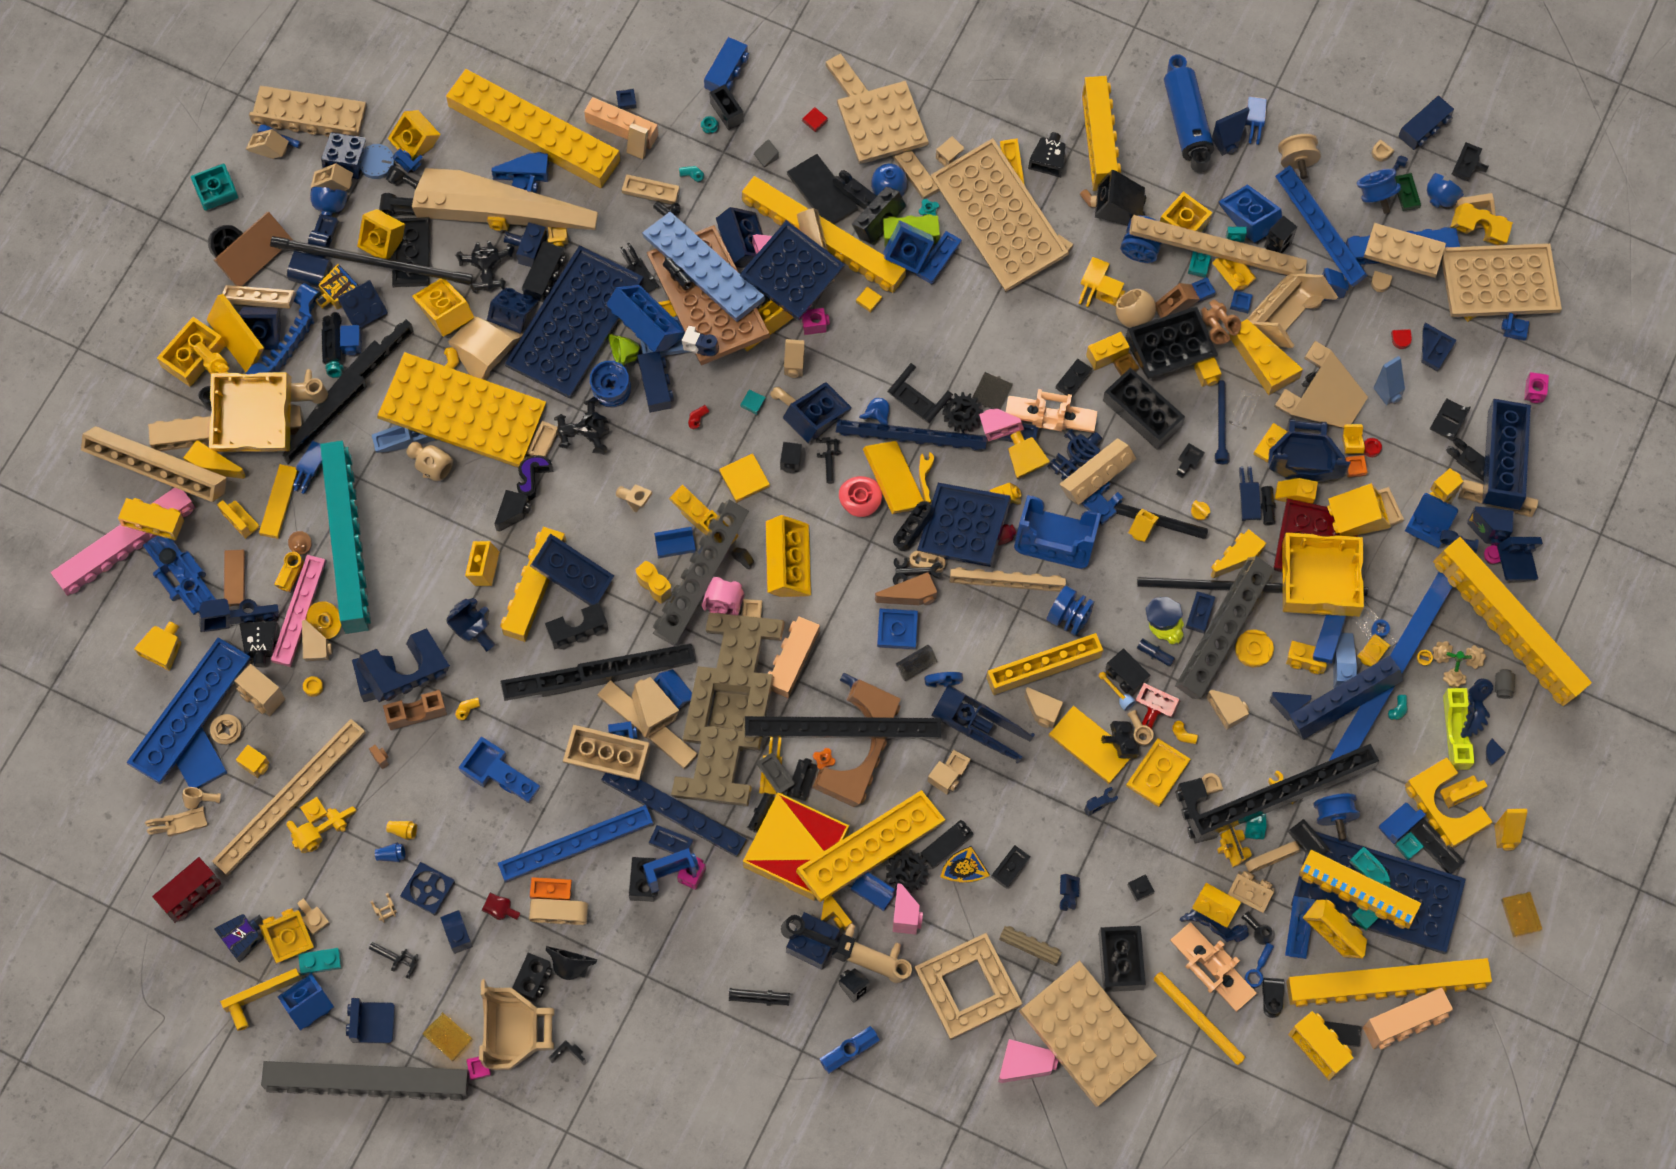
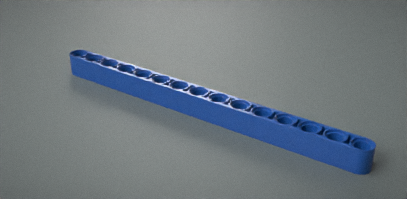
(1401, 655)

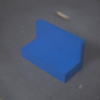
(675, 542)
(674, 688)
(1401, 822)
(873, 890)

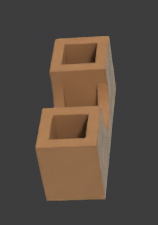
(405, 714)

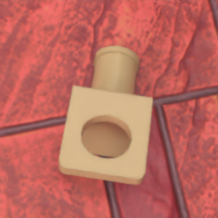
(634, 497)

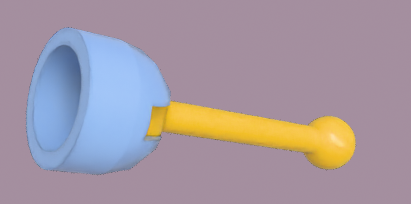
(1126, 701)

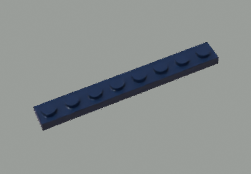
(918, 435)
(677, 812)

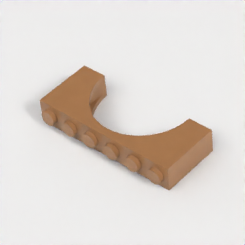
(851, 784)

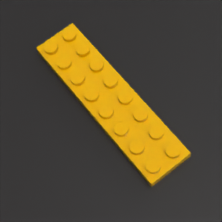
(870, 846)

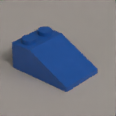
(1251, 210)

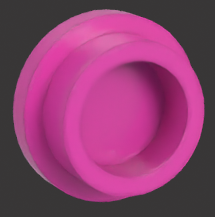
(1492, 555)

